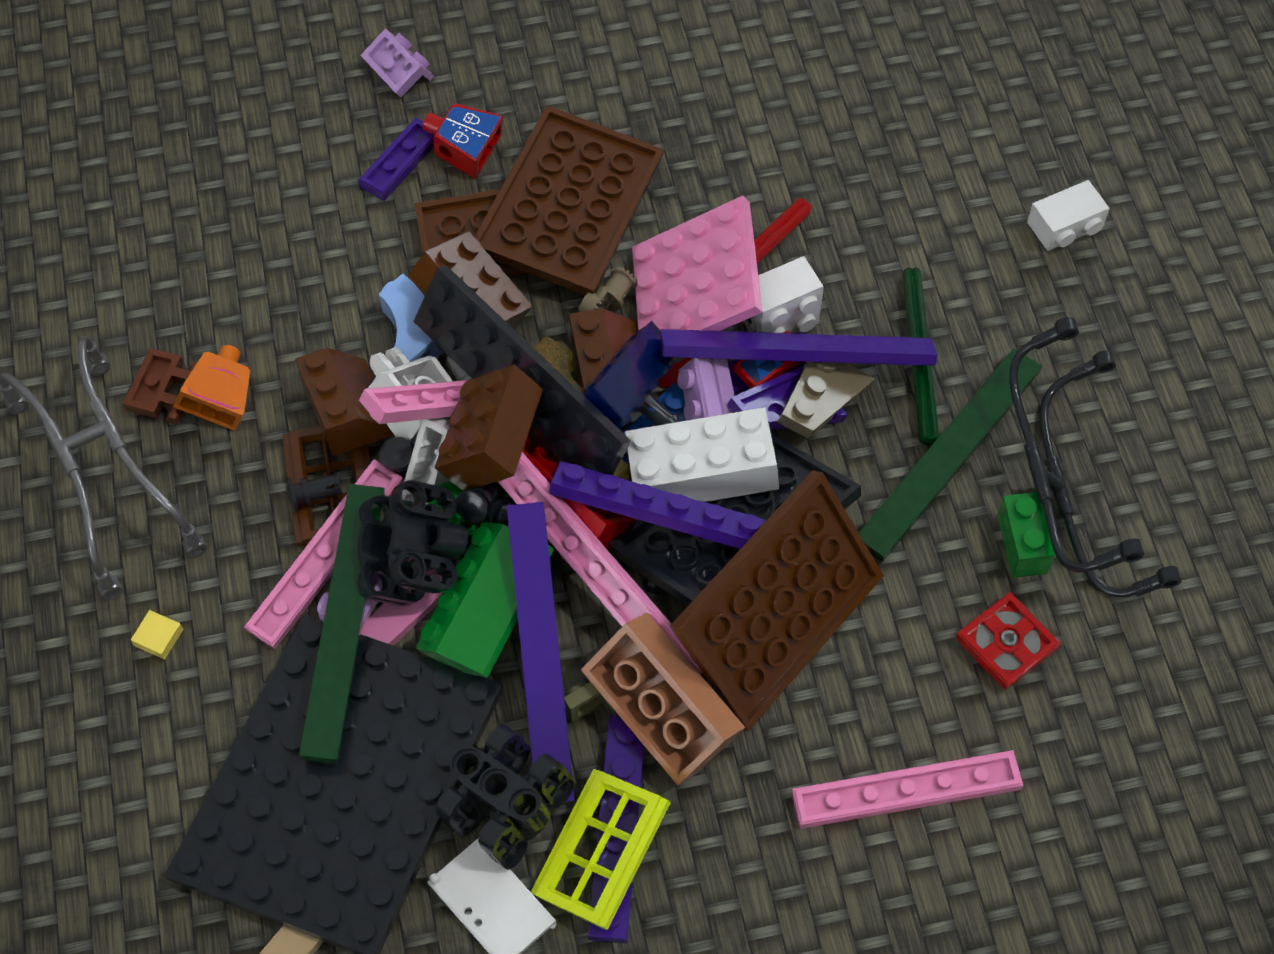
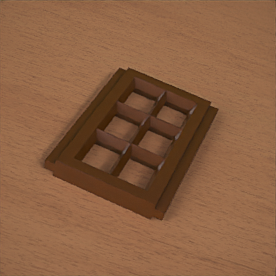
(297, 470)

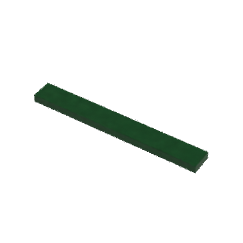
(945, 458)
(338, 638)

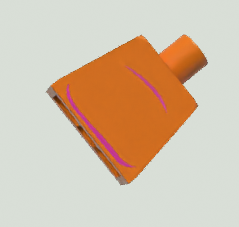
(216, 388)

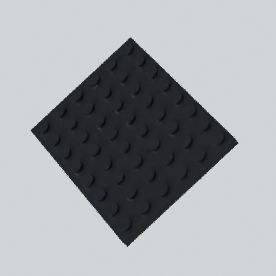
(344, 840)

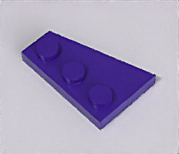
(773, 396)

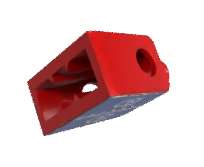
(465, 137)

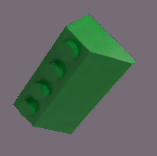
(479, 609)

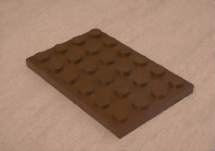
(568, 201)
(778, 600)

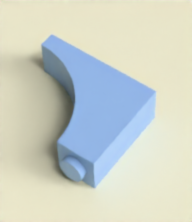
(400, 303)

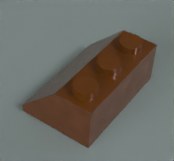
(596, 339)
(334, 389)

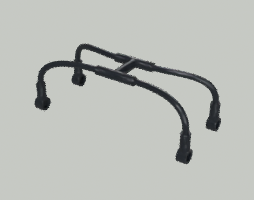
(1053, 477)

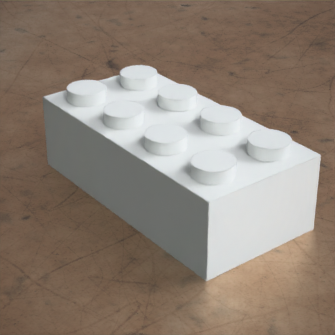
(706, 456)

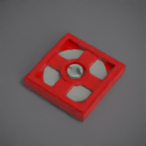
(1007, 641)

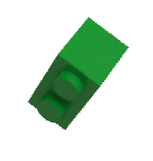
(1025, 535)

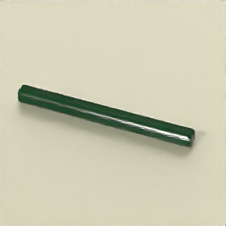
(922, 374)

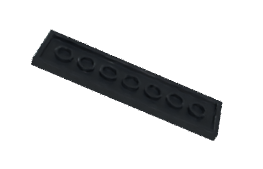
(484, 342)

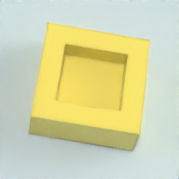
(157, 634)

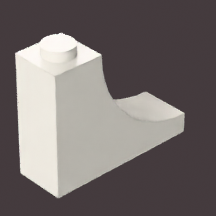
(425, 454)

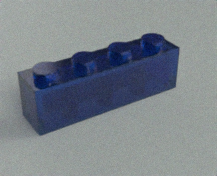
(629, 376)

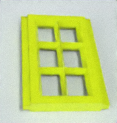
(628, 863)

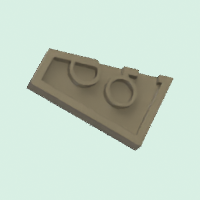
(822, 393)

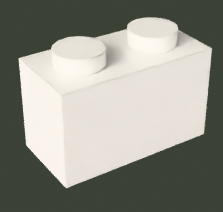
(1068, 215)

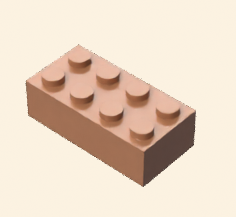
(662, 698)

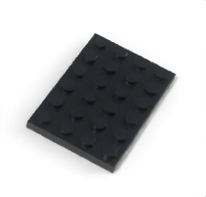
(688, 563)

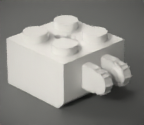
(396, 370)

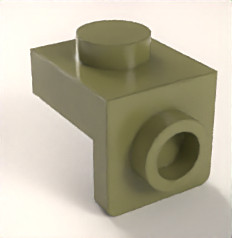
(583, 699)

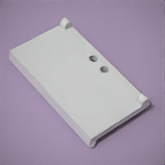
(503, 911)

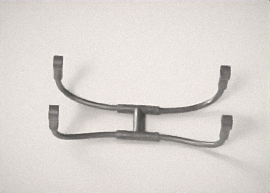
(17, 400)

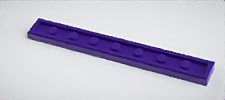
(798, 347)
(538, 633)

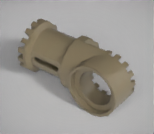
(612, 293)

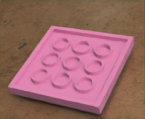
(700, 272)

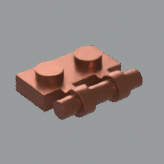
(153, 384)

